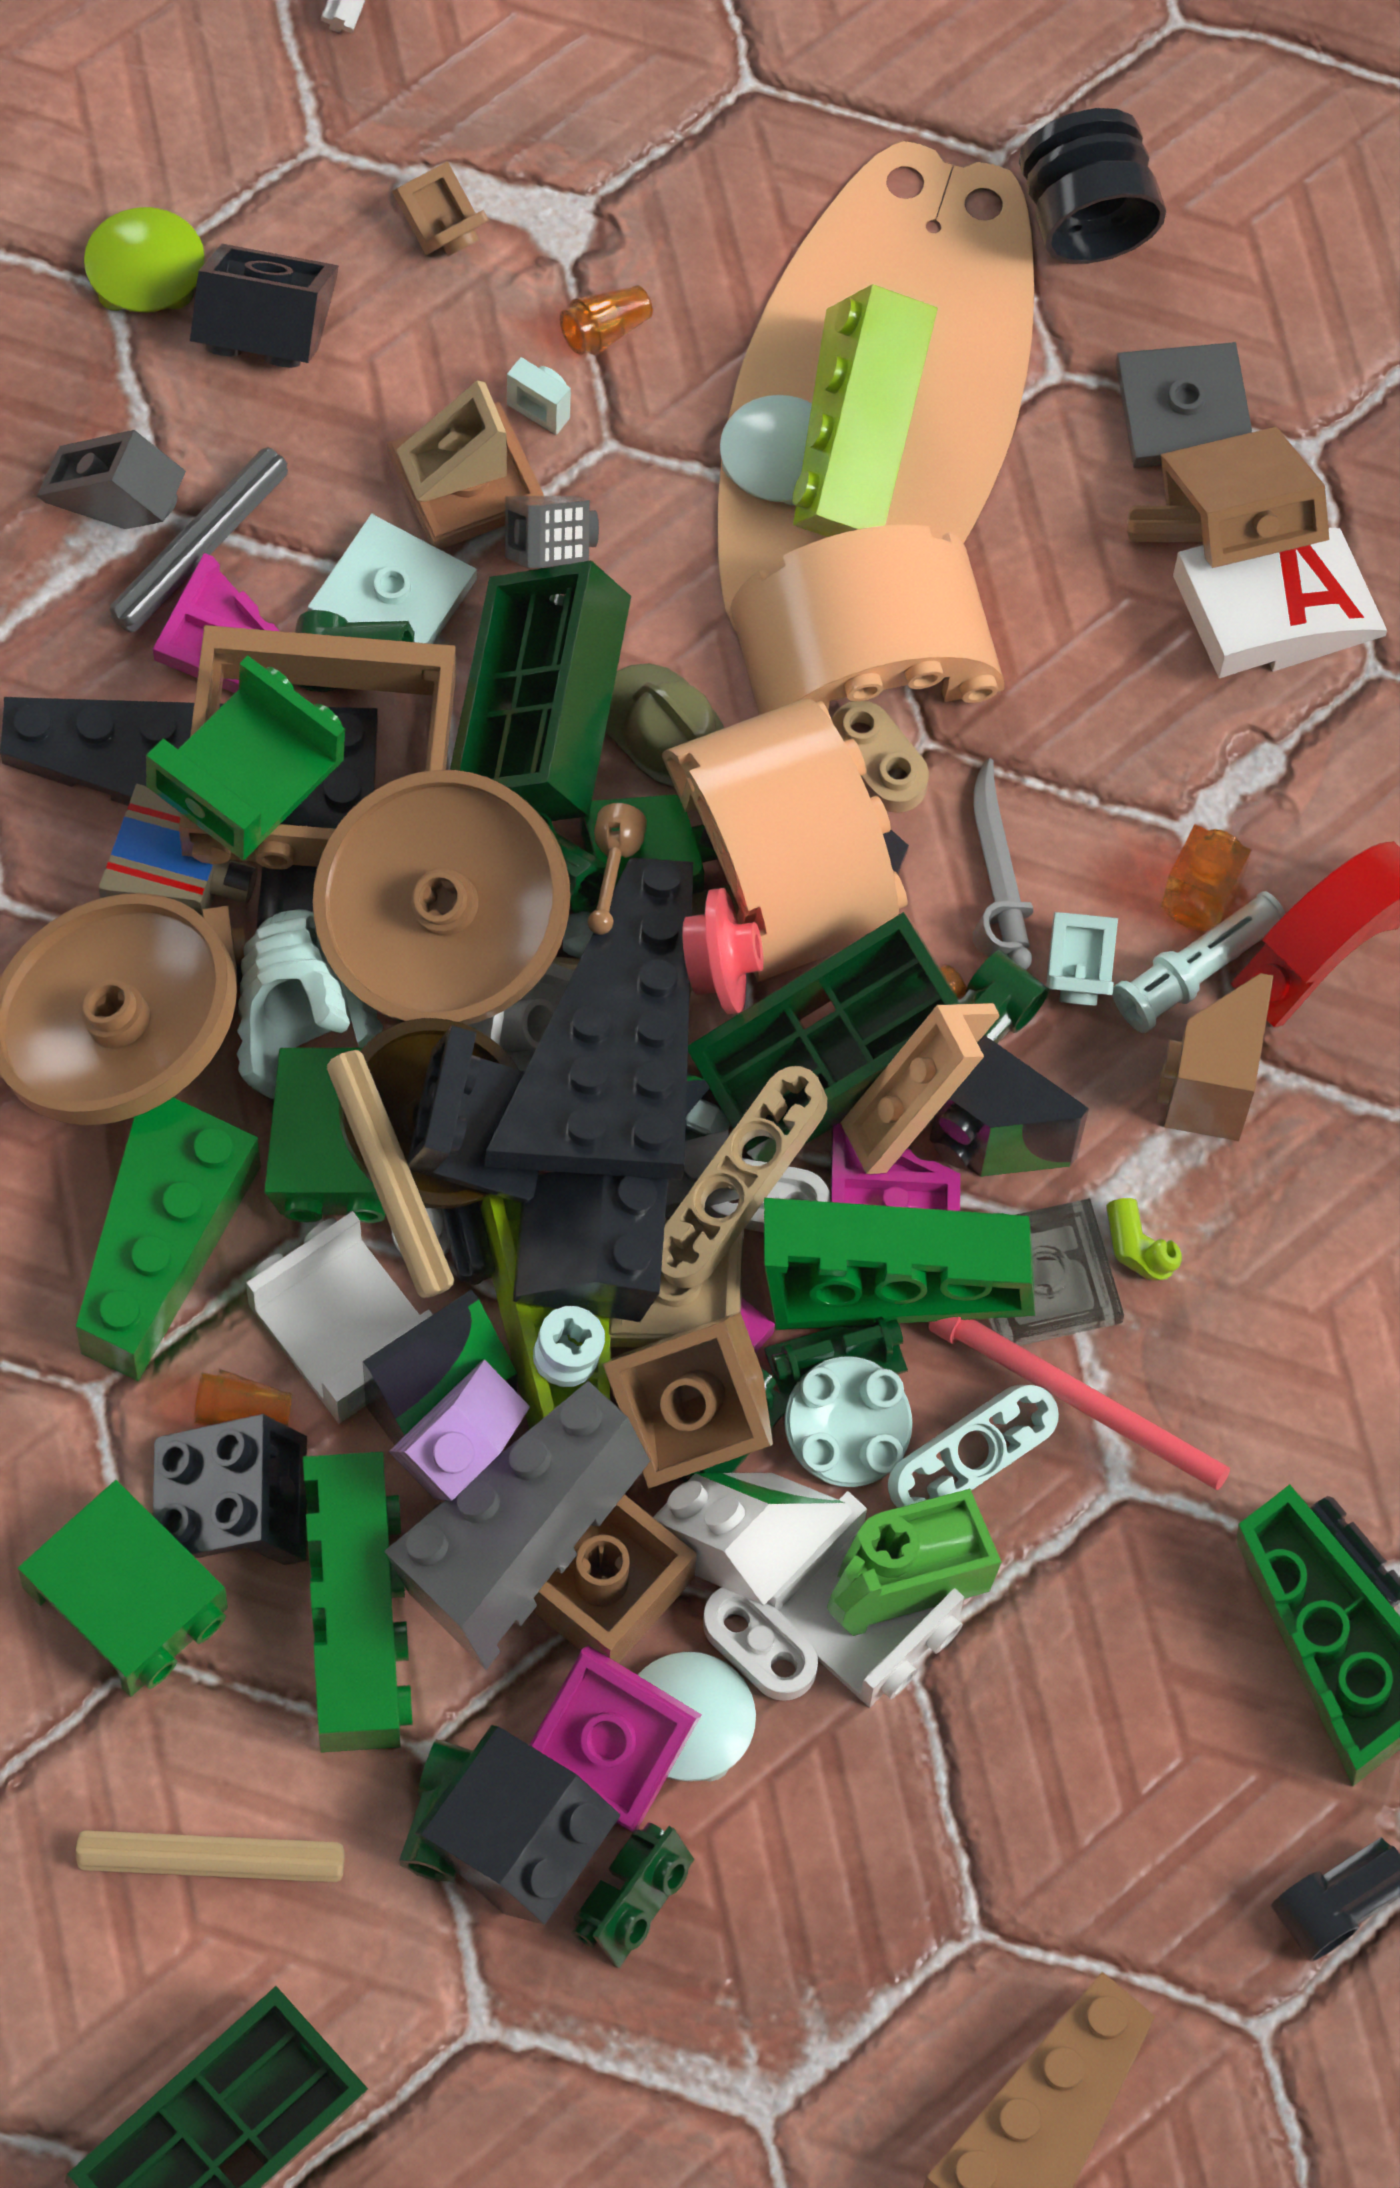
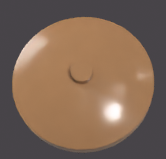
(441, 898)
(114, 1008)

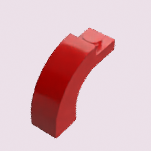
(1326, 927)

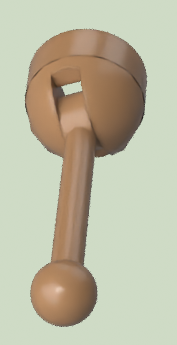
(614, 845)

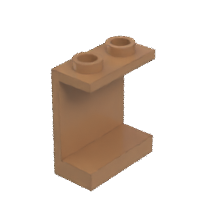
(1250, 495)

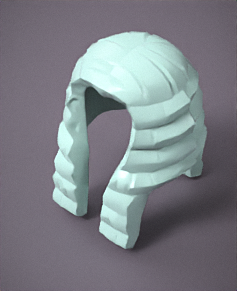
(291, 997)

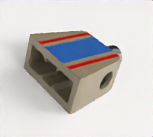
(151, 861)

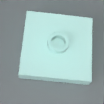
(395, 579)

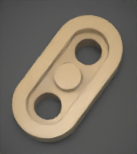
(884, 750)

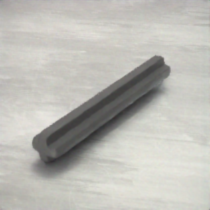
(199, 537)

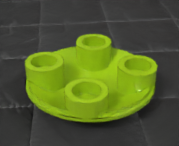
(144, 260)

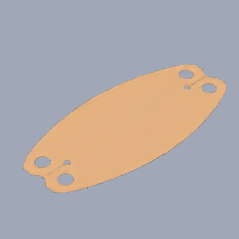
(974, 361)

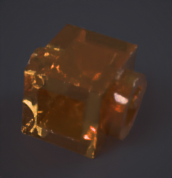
(1205, 878)

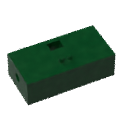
(543, 684)
(880, 997)
(256, 2085)

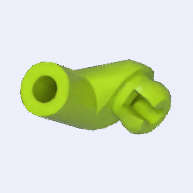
(1134, 1249)

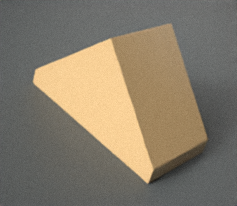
(457, 447)

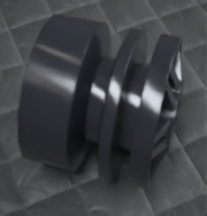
(1092, 185)

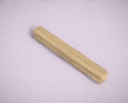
(390, 1174)
(210, 1856)

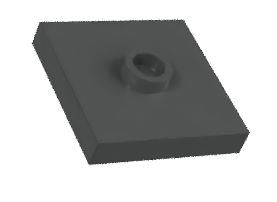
(1181, 398)

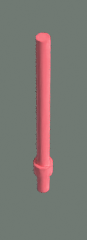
(1083, 1398)

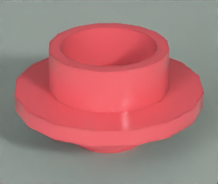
(721, 951)

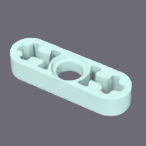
(1002, 1409)

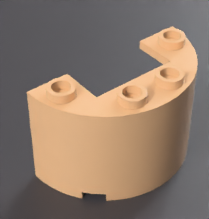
(867, 618)
(792, 831)

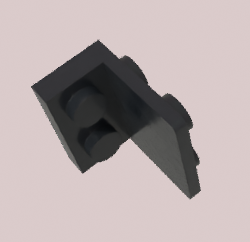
(459, 1117)
(234, 1488)

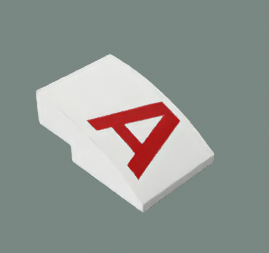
(1278, 605)

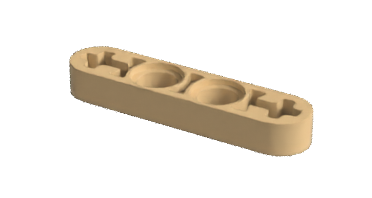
(749, 1181)

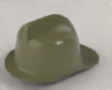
(656, 712)

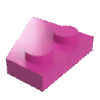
(205, 601)
(906, 1184)

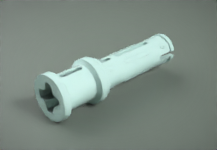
(1178, 975)

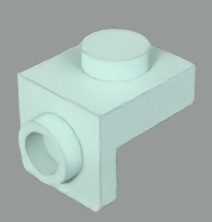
(1081, 957)

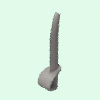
(1007, 908)

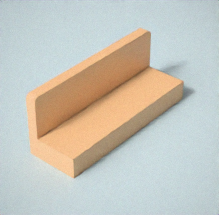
(917, 1083)

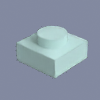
(539, 395)

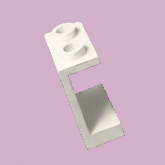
(331, 1310)
(885, 1654)

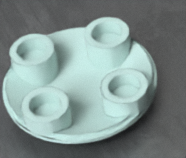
(766, 446)
(848, 1421)
(725, 1707)

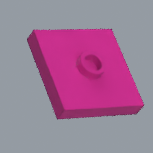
(615, 1733)

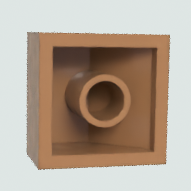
(1215, 1067)
(693, 1398)

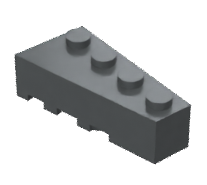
(518, 1521)

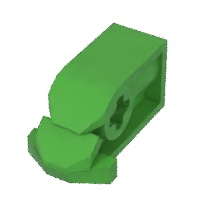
(913, 1560)

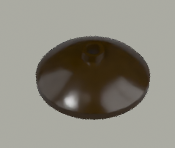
(399, 1067)

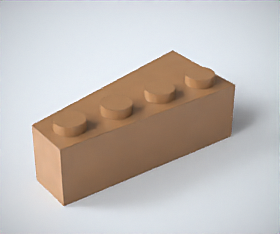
(1056, 2102)

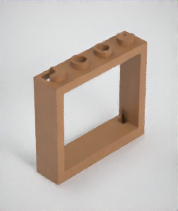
(324, 663)

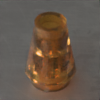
(604, 318)
(234, 1397)

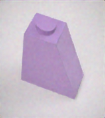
(461, 1433)

